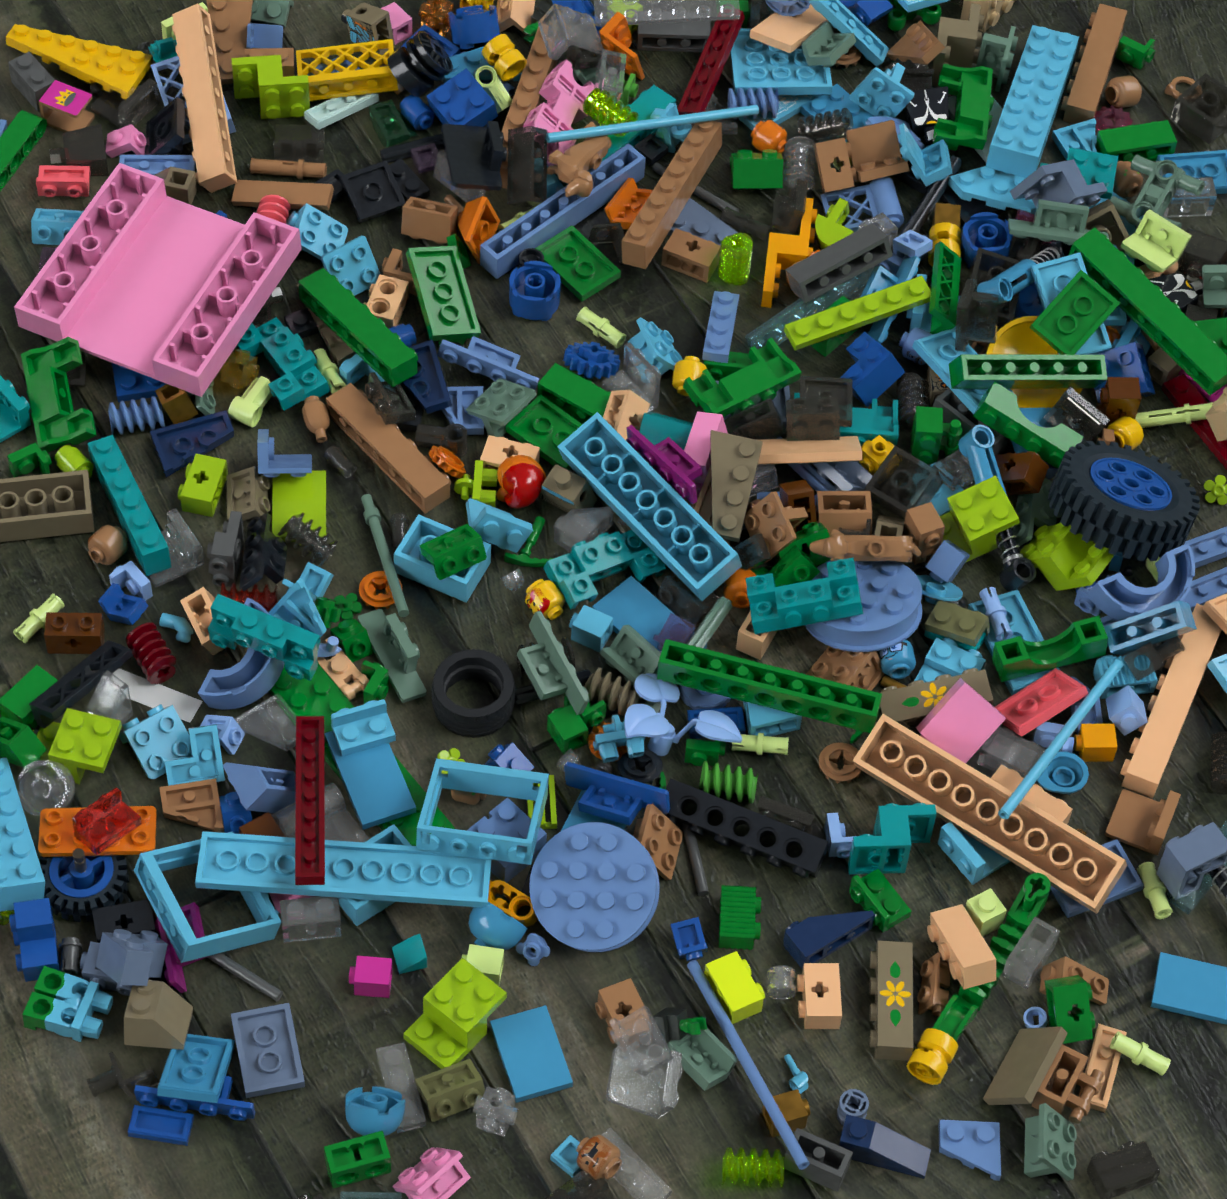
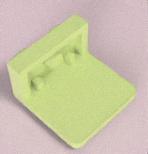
(1156, 242)

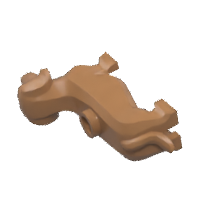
(576, 161)
(866, 547)

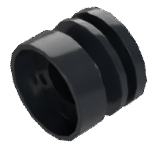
(420, 64)

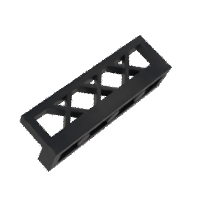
(78, 682)

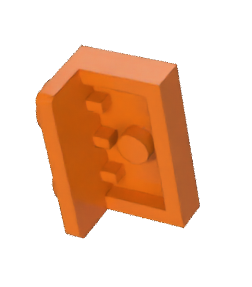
(626, 203)

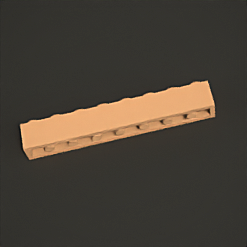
(204, 98)
(1170, 706)

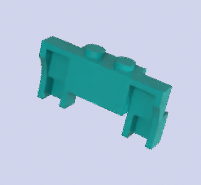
(289, 358)
(872, 422)
(600, 559)
(806, 601)
(275, 638)

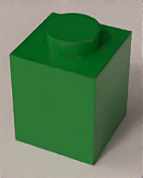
(567, 729)

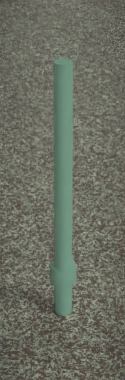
(373, 519)

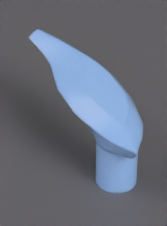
(330, 648)

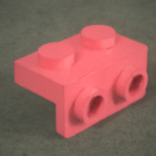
(63, 181)

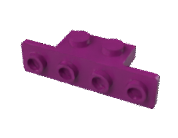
(669, 461)
(174, 973)

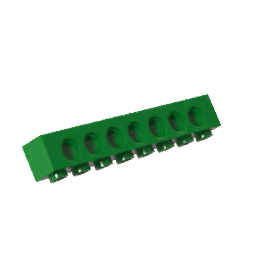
(769, 686)

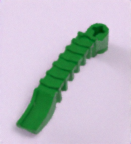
(964, 1006)

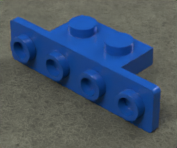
(613, 795)
(234, 1109)

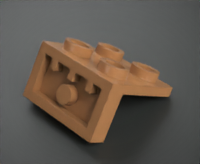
(876, 151)
(848, 668)
(1142, 820)

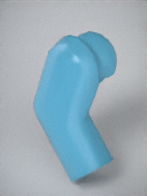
(179, 624)

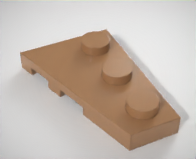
(916, 45)

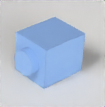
(1126, 710)

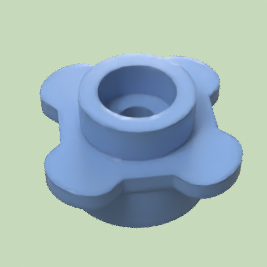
(536, 942)

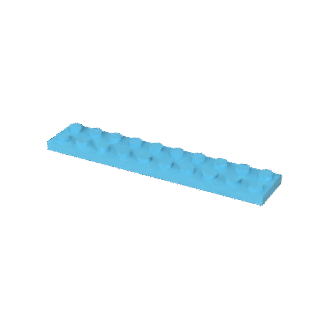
(351, 870)

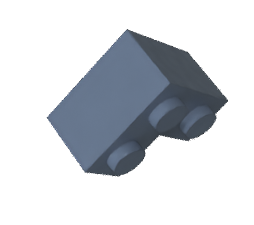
(1190, 858)
(131, 957)

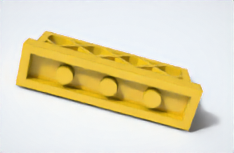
(348, 80)

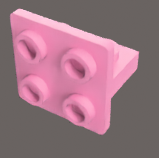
(434, 1177)

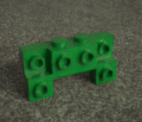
(972, 107)
(745, 387)
(51, 397)

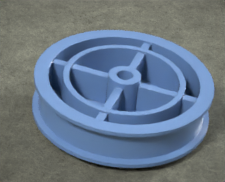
(890, 609)
(594, 887)

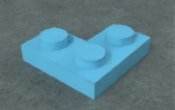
(204, 763)

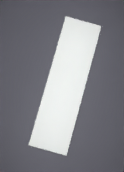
(155, 694)

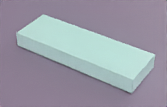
(338, 108)

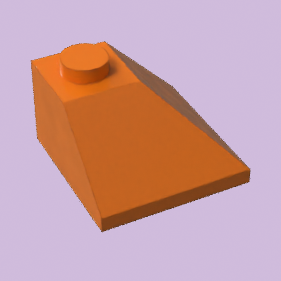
(477, 224)

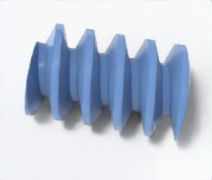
(765, 102)
(135, 415)

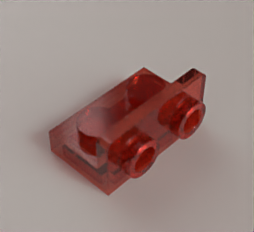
(105, 822)

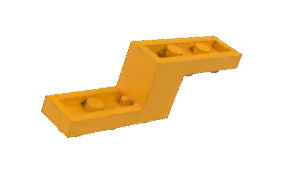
(786, 250)

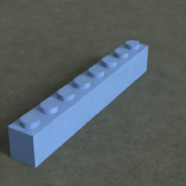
(559, 212)

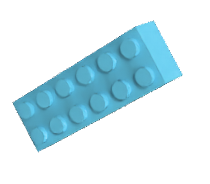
(19, 865)

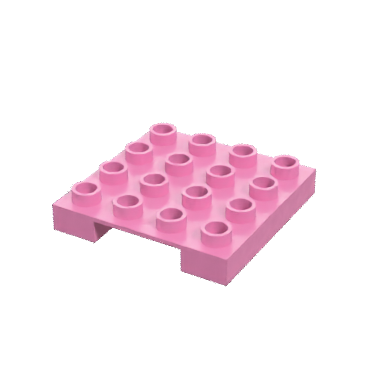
(157, 281)

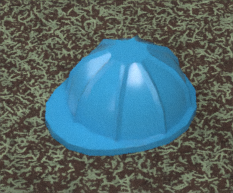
(1064, 774)

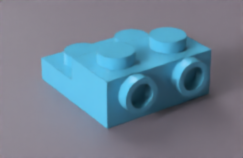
(948, 658)

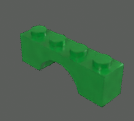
(1001, 412)
(1078, 643)

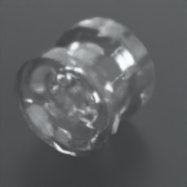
(781, 982)

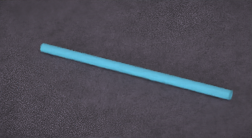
(652, 123)
(1060, 739)

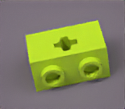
(203, 485)

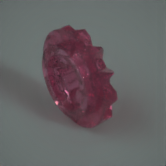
(1104, 122)

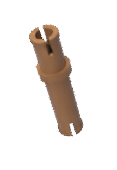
(288, 168)

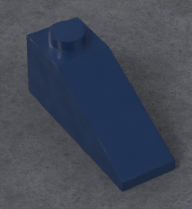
(823, 935)
(883, 1147)

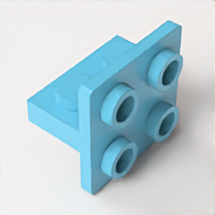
(882, 92)
(352, 265)
(656, 346)

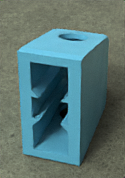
(769, 720)

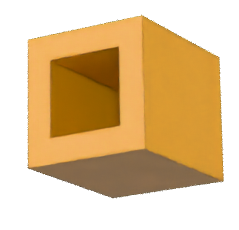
(1096, 742)

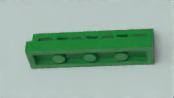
(944, 289)

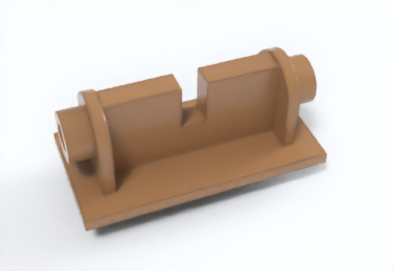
(934, 974)

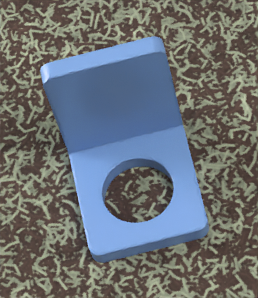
(264, 36)

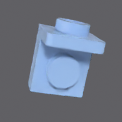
(911, 244)
(133, 578)
(229, 731)
(1047, 732)
(836, 836)

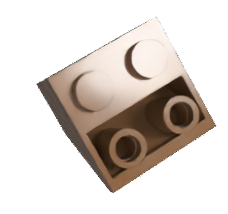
(843, 509)

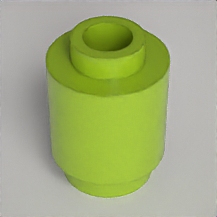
(71, 459)

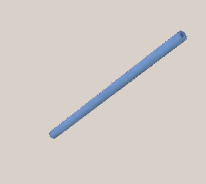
(748, 1065)

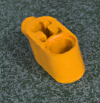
(516, 898)

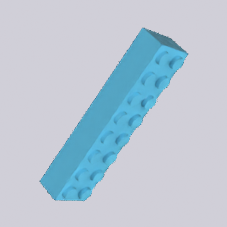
(1032, 101)
(650, 506)

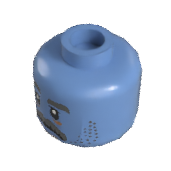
(907, 342)

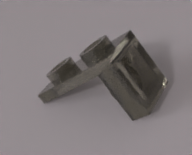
(754, 553)

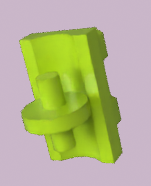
(482, 477)

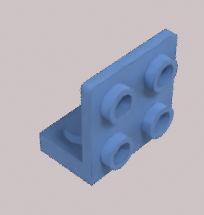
(273, 465)

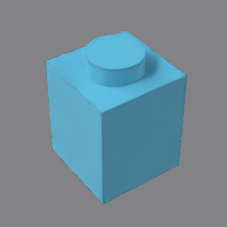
(591, 628)

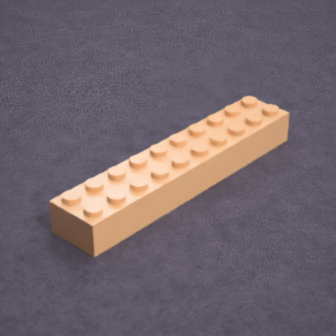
(972, 804)

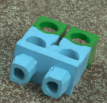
(66, 1005)

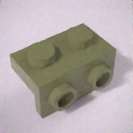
(957, 623)

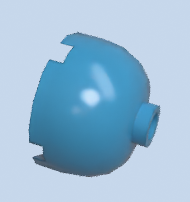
(495, 928)
(374, 1110)

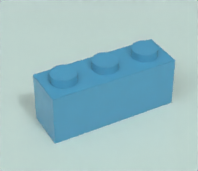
(1151, 627)

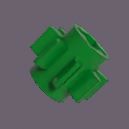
(327, 610)

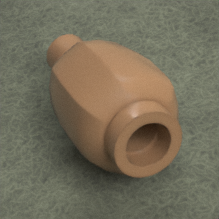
(316, 417)

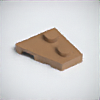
(193, 804)

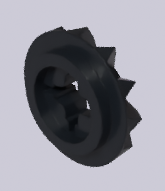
(649, 761)

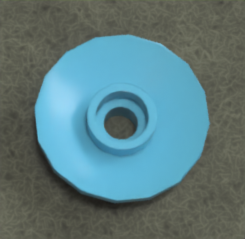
(938, 591)

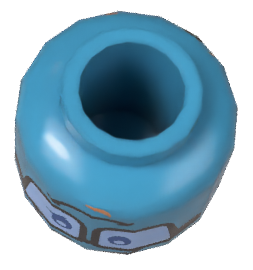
(897, 660)

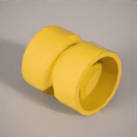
(504, 57)
(948, 234)
(932, 1056)

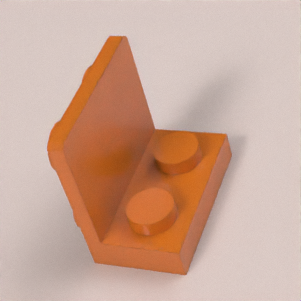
(618, 38)

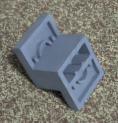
(1059, 183)

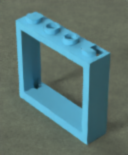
(483, 780)
(172, 919)

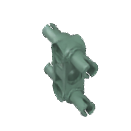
(1157, 190)

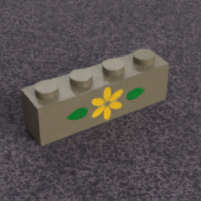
(914, 702)
(892, 1000)

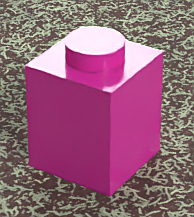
(371, 976)

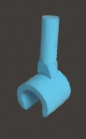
(800, 1079)

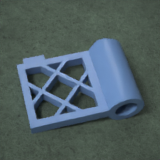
(879, 196)

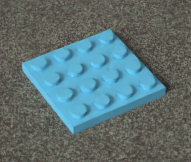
(763, 66)

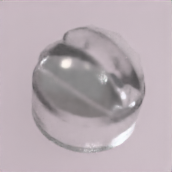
(513, 580)
(569, 756)

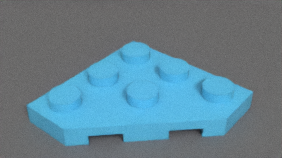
(991, 187)

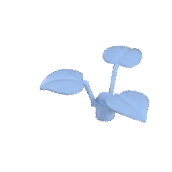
(644, 721)

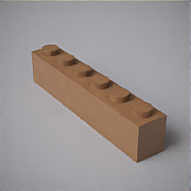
(1094, 65)
(389, 448)

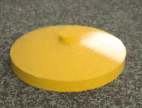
(1019, 339)

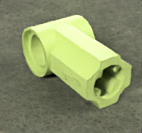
(494, 89)
(250, 405)

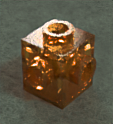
(435, 15)

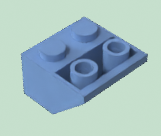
(262, 787)

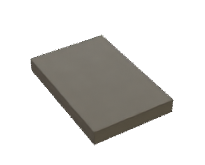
(1025, 1066)

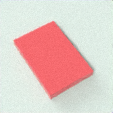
(1040, 701)

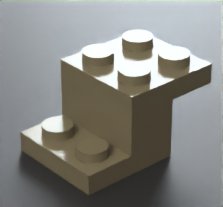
(960, 40)

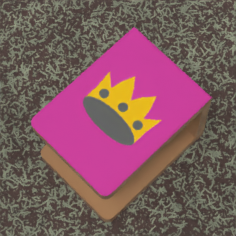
(65, 106)

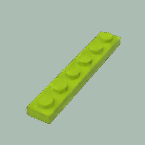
(857, 313)

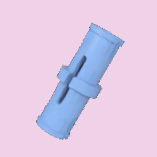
(996, 613)

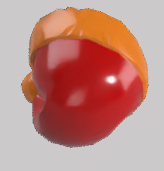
(519, 481)

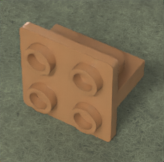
(774, 522)
(660, 839)

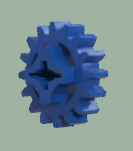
(591, 360)

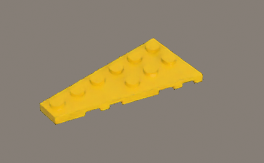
(87, 60)

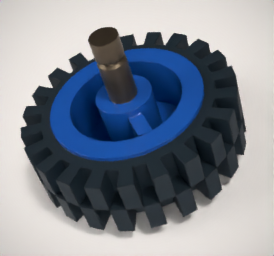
(84, 883)

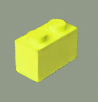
(735, 987)

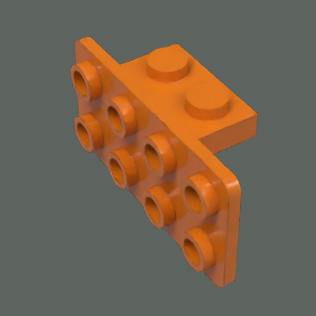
(58, 837)

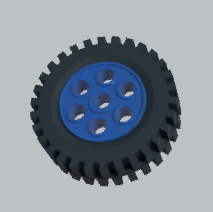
(1123, 500)

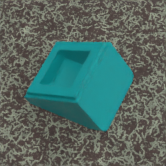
(410, 954)

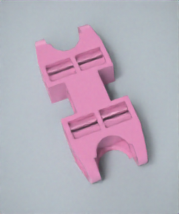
(563, 105)

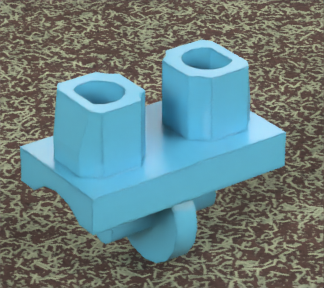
(674, 134)
(615, 737)

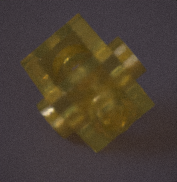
(232, 373)

